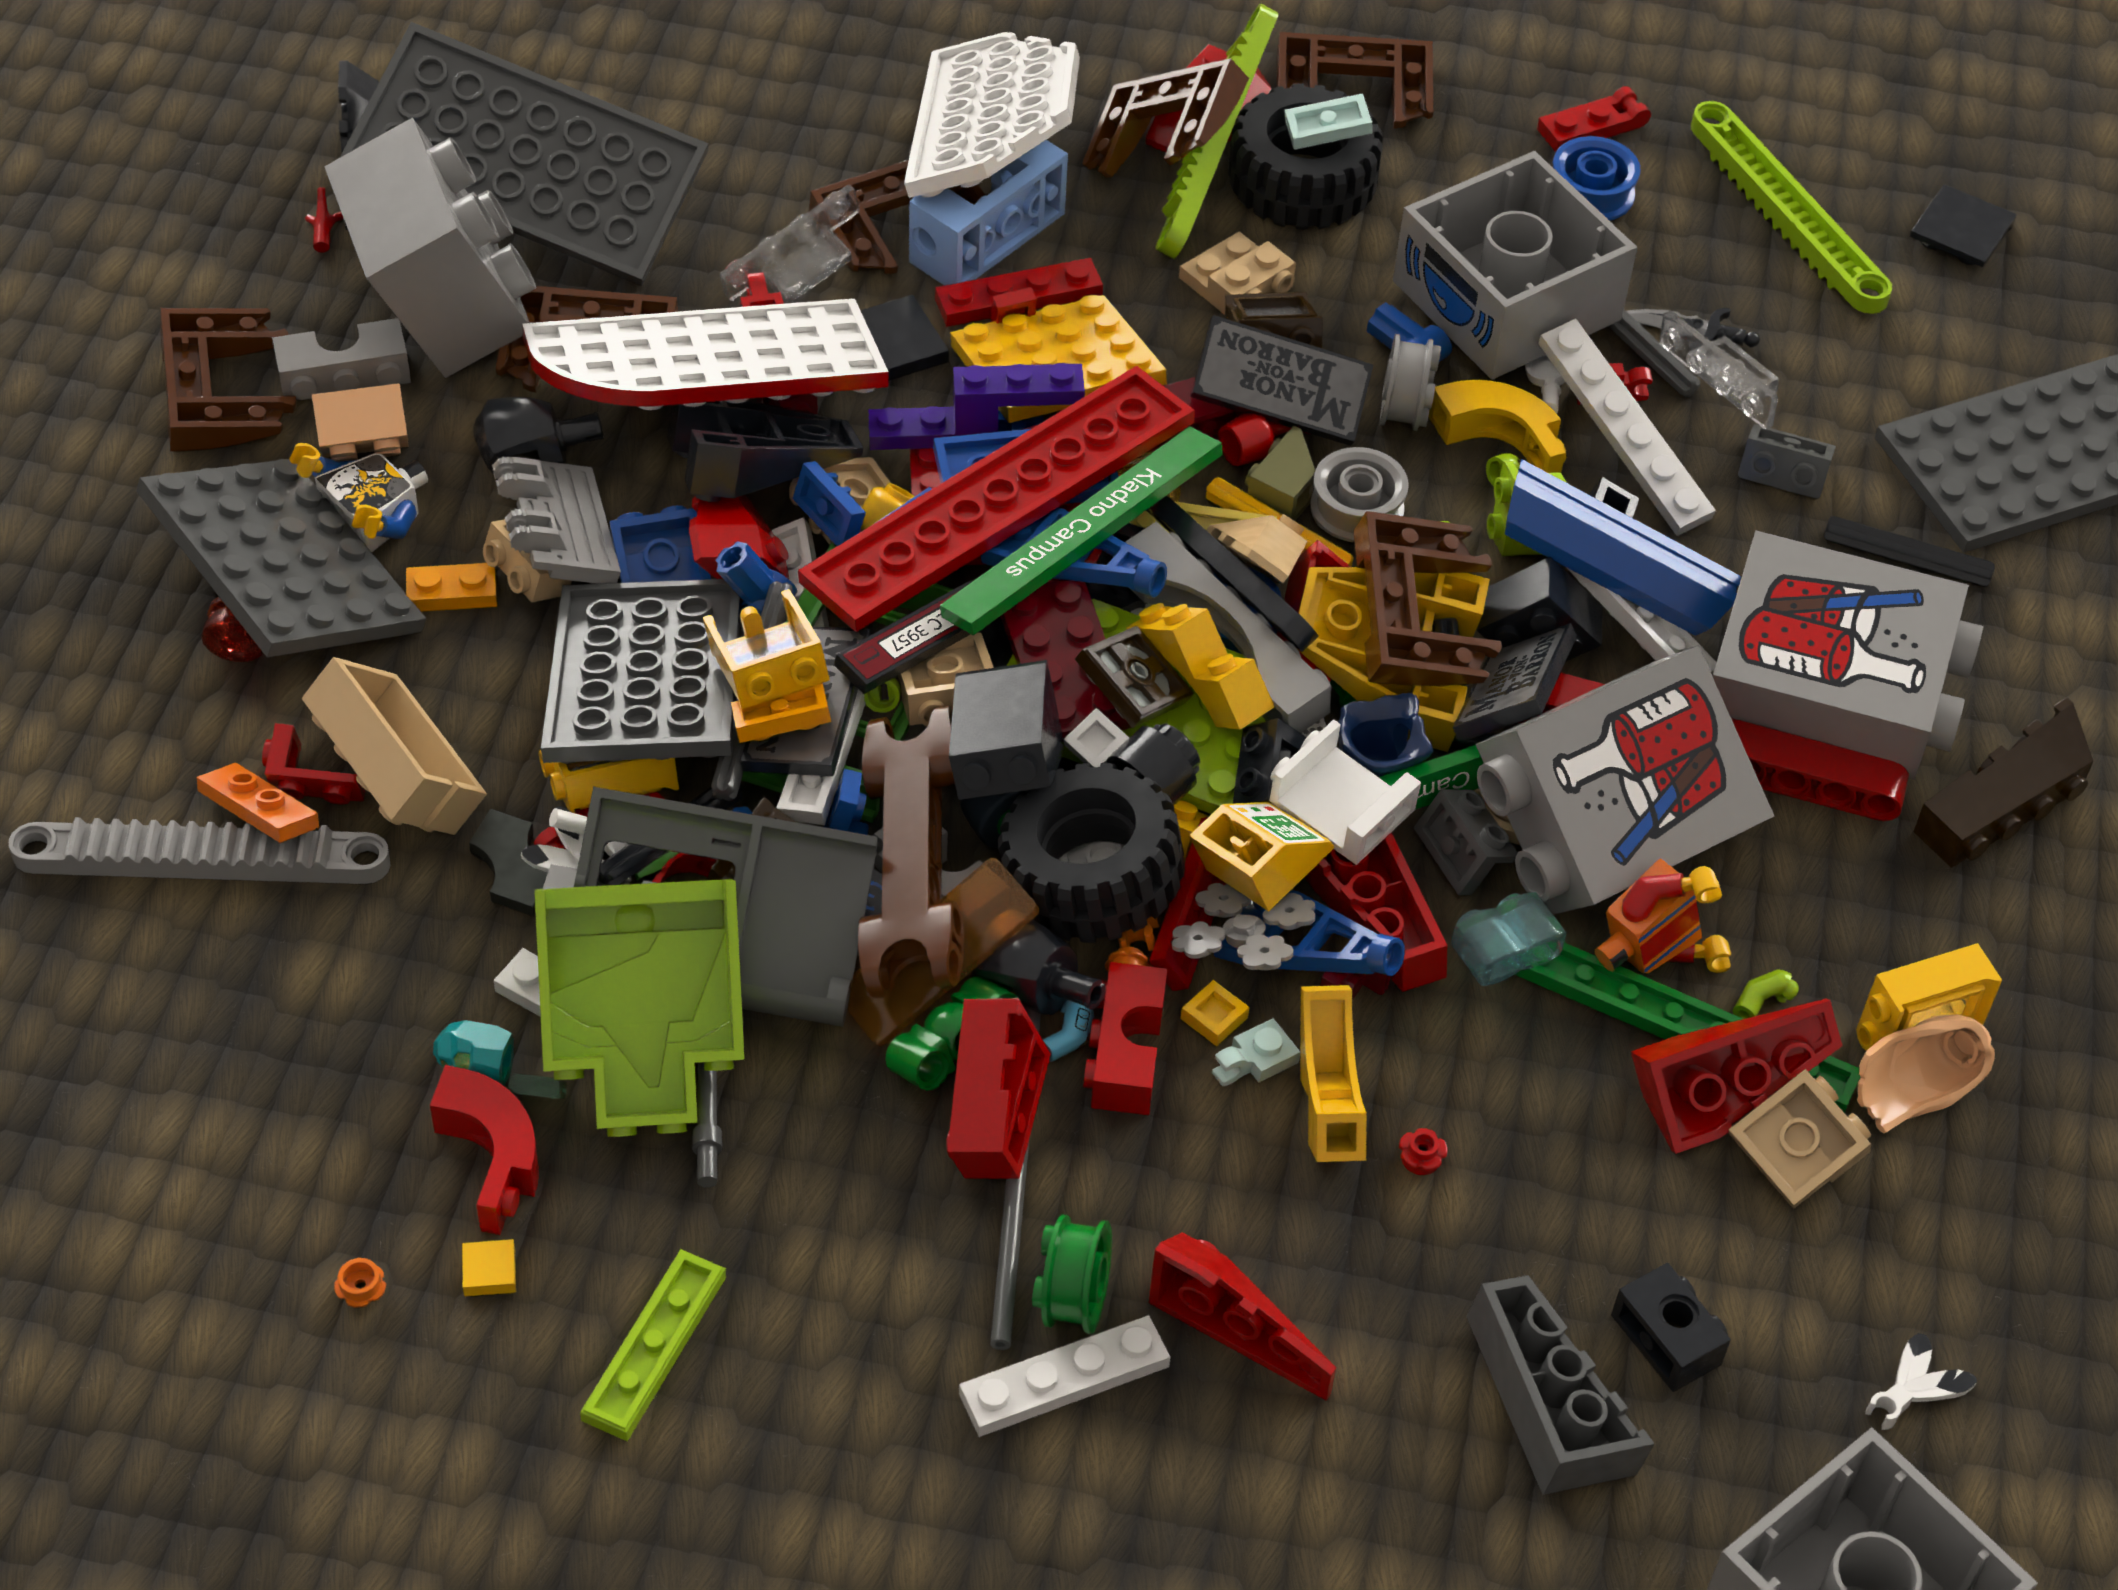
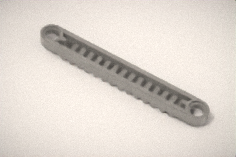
(197, 852)

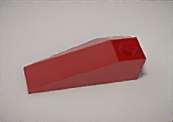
(1219, 1300)

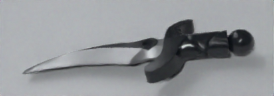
(1710, 329)

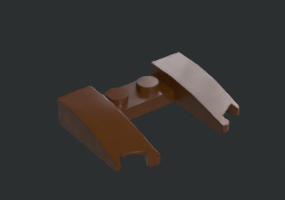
(1404, 61)
(1202, 92)
(876, 193)
(562, 304)
(195, 416)
(1397, 649)

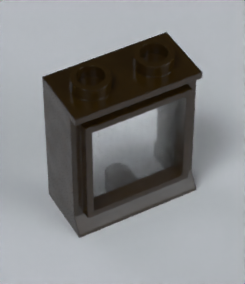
(1277, 313)

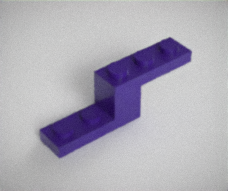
(976, 400)

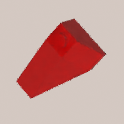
(729, 521)
(1720, 1073)

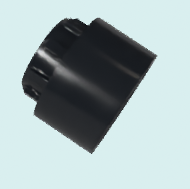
(1162, 756)

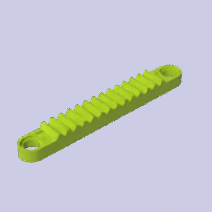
(1201, 163)
(1790, 208)

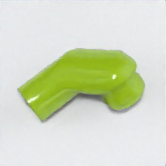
(1757, 990)

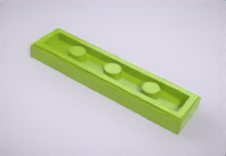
(653, 1345)

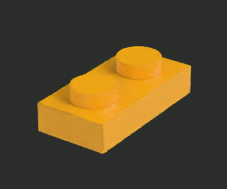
(452, 586)
(784, 714)

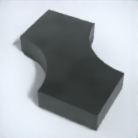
(500, 845)

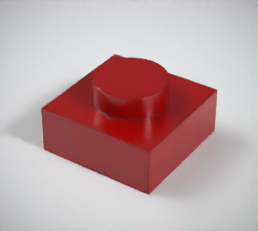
(1013, 302)

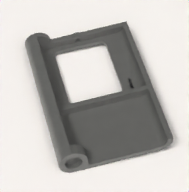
(794, 892)

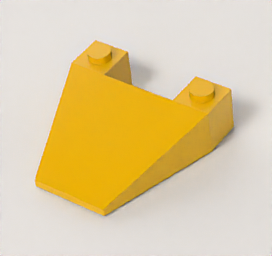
(1338, 611)

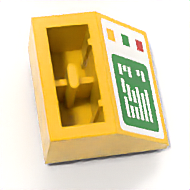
(1258, 850)

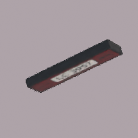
(899, 646)

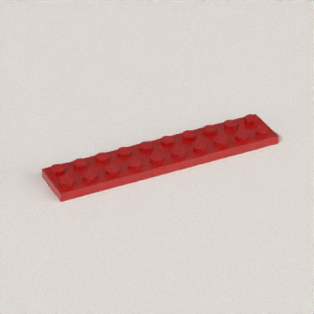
(995, 498)

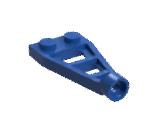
(1126, 569)
(1363, 954)

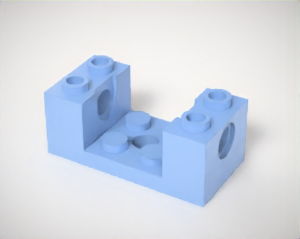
(964, 240)

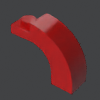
(493, 1117)

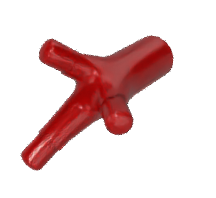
(322, 222)

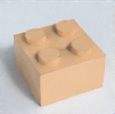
(360, 422)

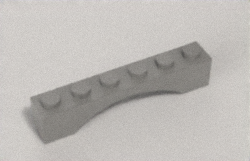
(1296, 689)

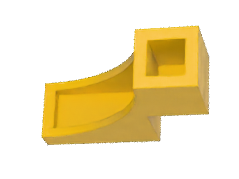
(1225, 683)
(1330, 1075)

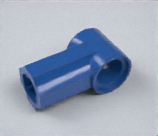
(1389, 320)
(748, 575)

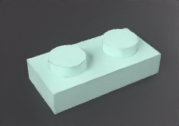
(1328, 121)

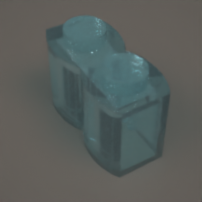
(1508, 938)

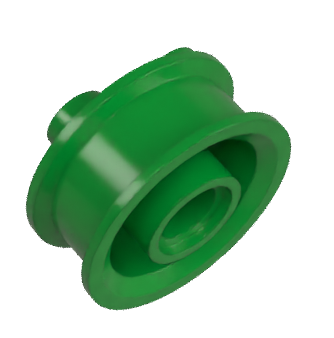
(1074, 1273)

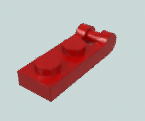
(1595, 118)

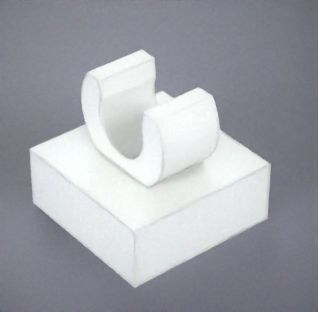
(1095, 739)

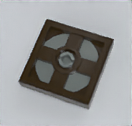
(1134, 676)

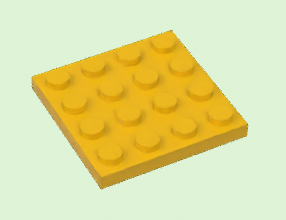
(1067, 333)

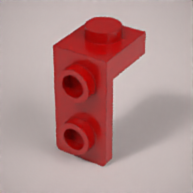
(281, 761)

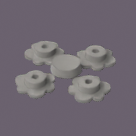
(1243, 931)

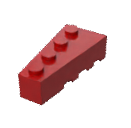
(1387, 901)

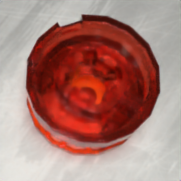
(226, 636)

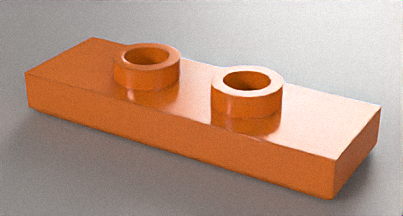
(258, 802)

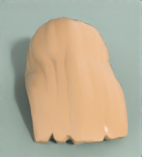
(1923, 1068)

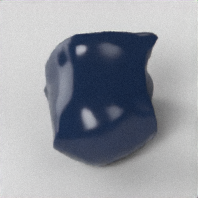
(1378, 731)

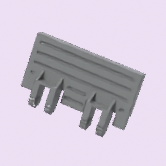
(558, 519)

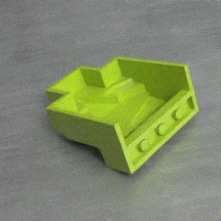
(640, 993)

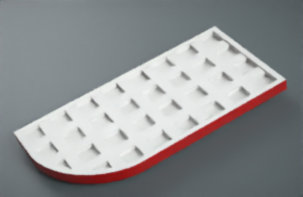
(709, 354)

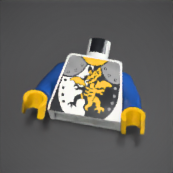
(366, 492)

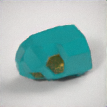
(476, 1048)

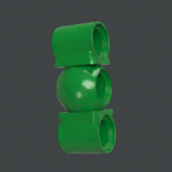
(930, 1051)

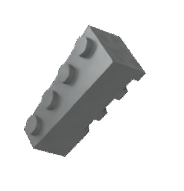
(1554, 1399)

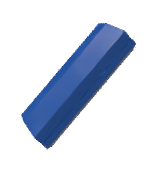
(1618, 551)

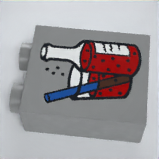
(1845, 650)
(1621, 782)

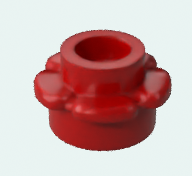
(1421, 1161)

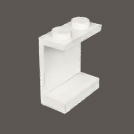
(1340, 795)

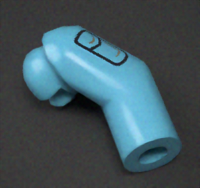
(1074, 1031)

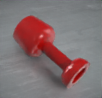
(1248, 438)

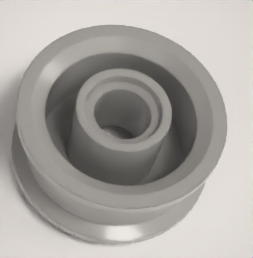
(1409, 382)
(1353, 483)

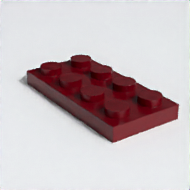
(1056, 627)

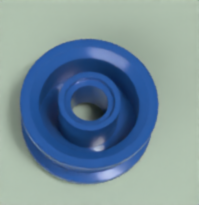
(1600, 172)

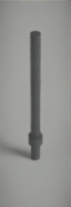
(706, 1135)

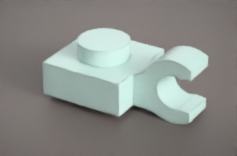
(1260, 1050)

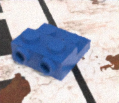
(656, 546)

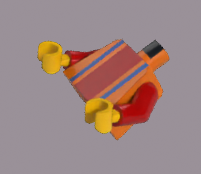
(1661, 923)

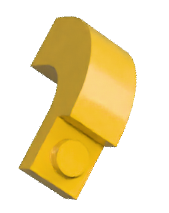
(1499, 412)

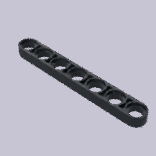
(1234, 573)

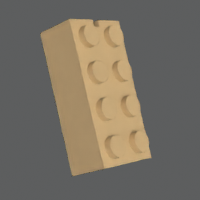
(393, 747)

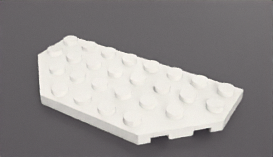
(987, 108)

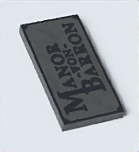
(1282, 380)
(1517, 683)
(819, 748)

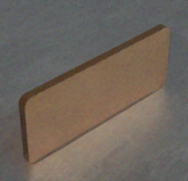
(991, 912)

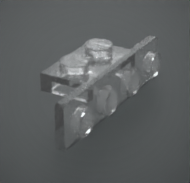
(800, 252)
(1724, 368)

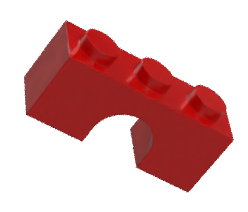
(1123, 1070)

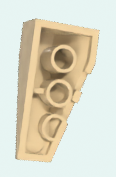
(1263, 543)

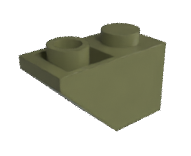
(1284, 476)

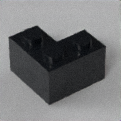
(1538, 602)

